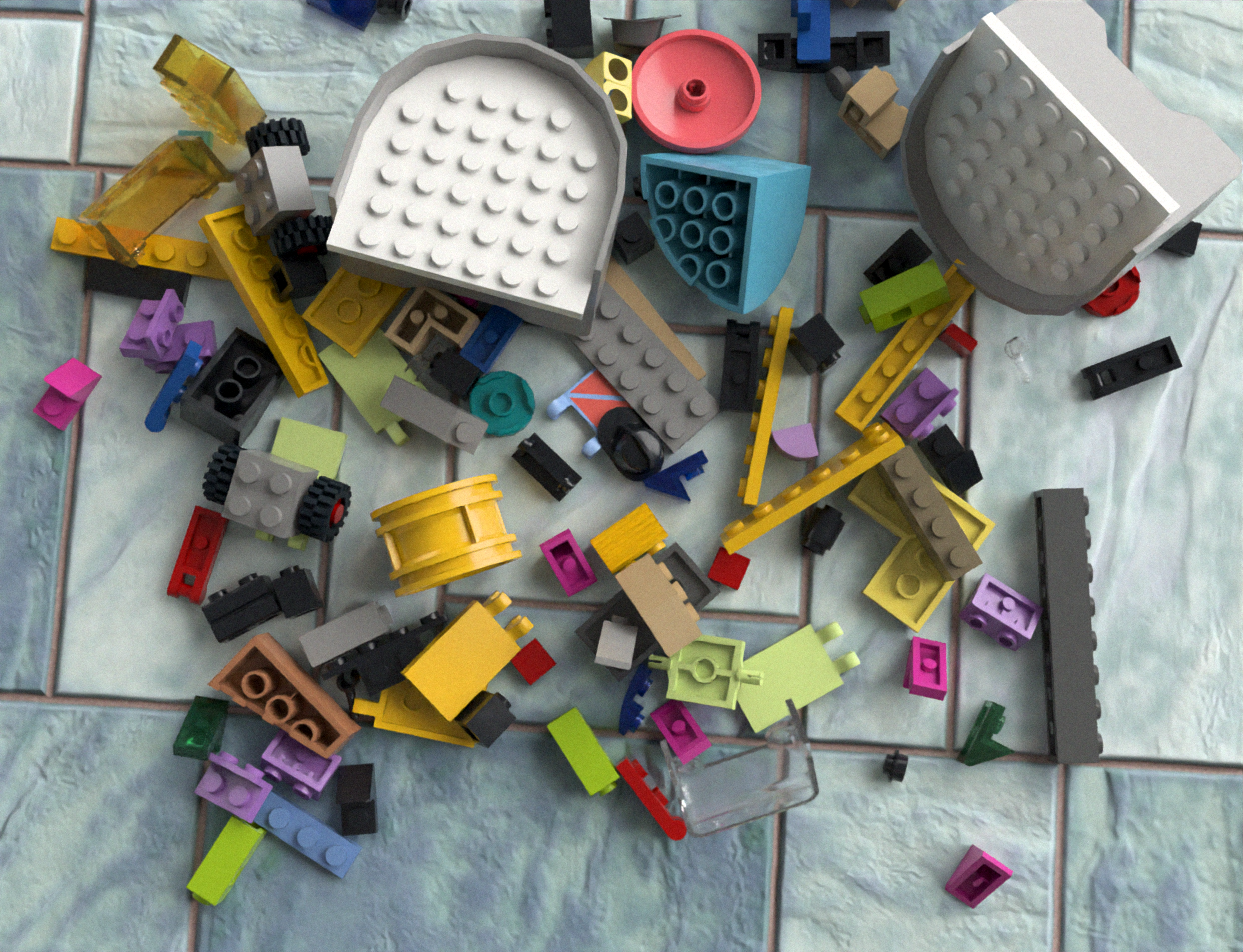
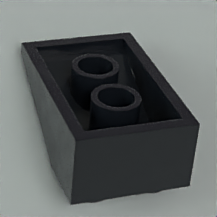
(233, 389)

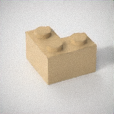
(873, 113)
(427, 315)
(660, 603)

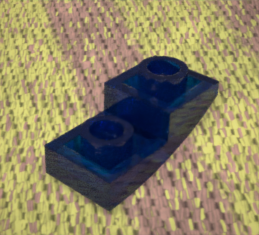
(630, 712)

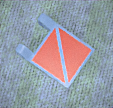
(591, 400)

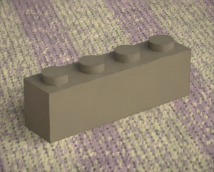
(928, 514)

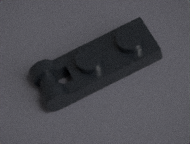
(739, 367)
(1132, 367)

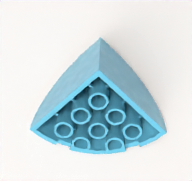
(726, 221)

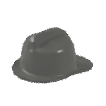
(637, 34)

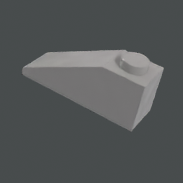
(434, 415)
(617, 643)

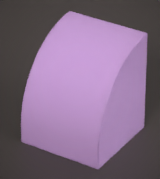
(795, 443)

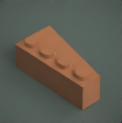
(285, 696)

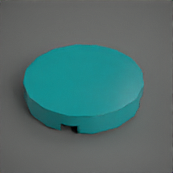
(503, 403)

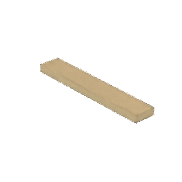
(640, 305)

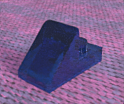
(353, 12)
(668, 480)

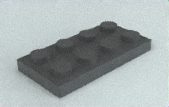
(684, 571)

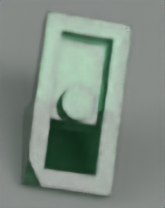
(202, 729)
(979, 745)

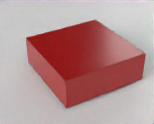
(958, 340)
(728, 568)
(533, 661)

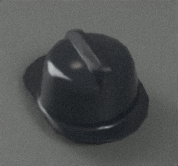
(630, 444)

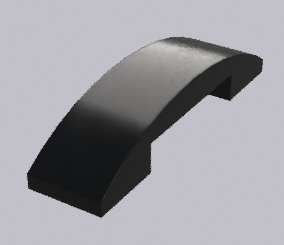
(855, 53)

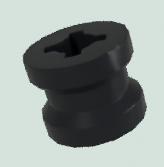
(398, 8)

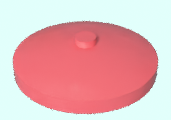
(695, 91)

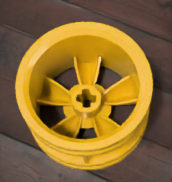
(445, 534)

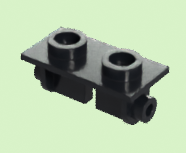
(546, 466)

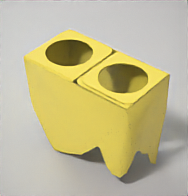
(618, 76)

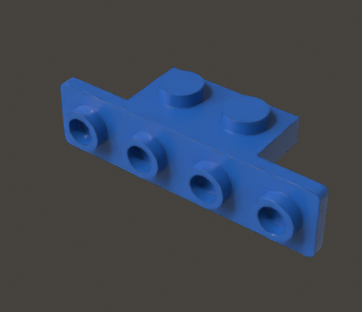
(812, 30)

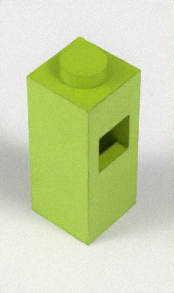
(903, 296)
(584, 752)
(226, 860)

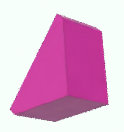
(977, 877)

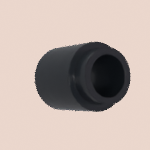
(822, 530)

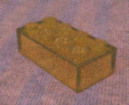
(208, 91)

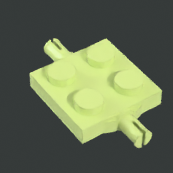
(707, 671)

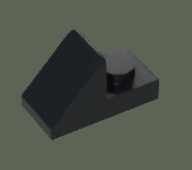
(901, 256)
(950, 460)
(357, 799)

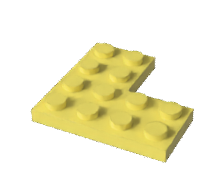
(907, 579)

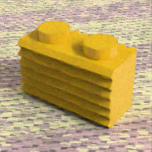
(629, 539)

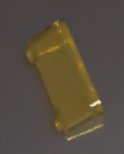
(152, 194)

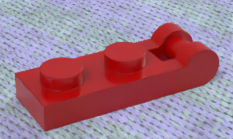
(198, 554)
(652, 798)

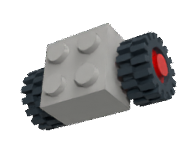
(279, 191)
(275, 494)

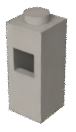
(346, 633)

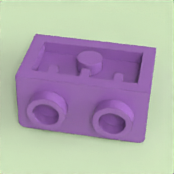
(153, 327)
(199, 332)
(918, 406)
(1001, 613)
(298, 766)
(232, 787)

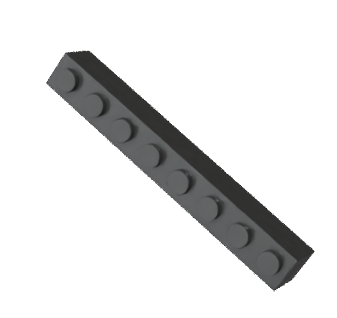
(1067, 626)

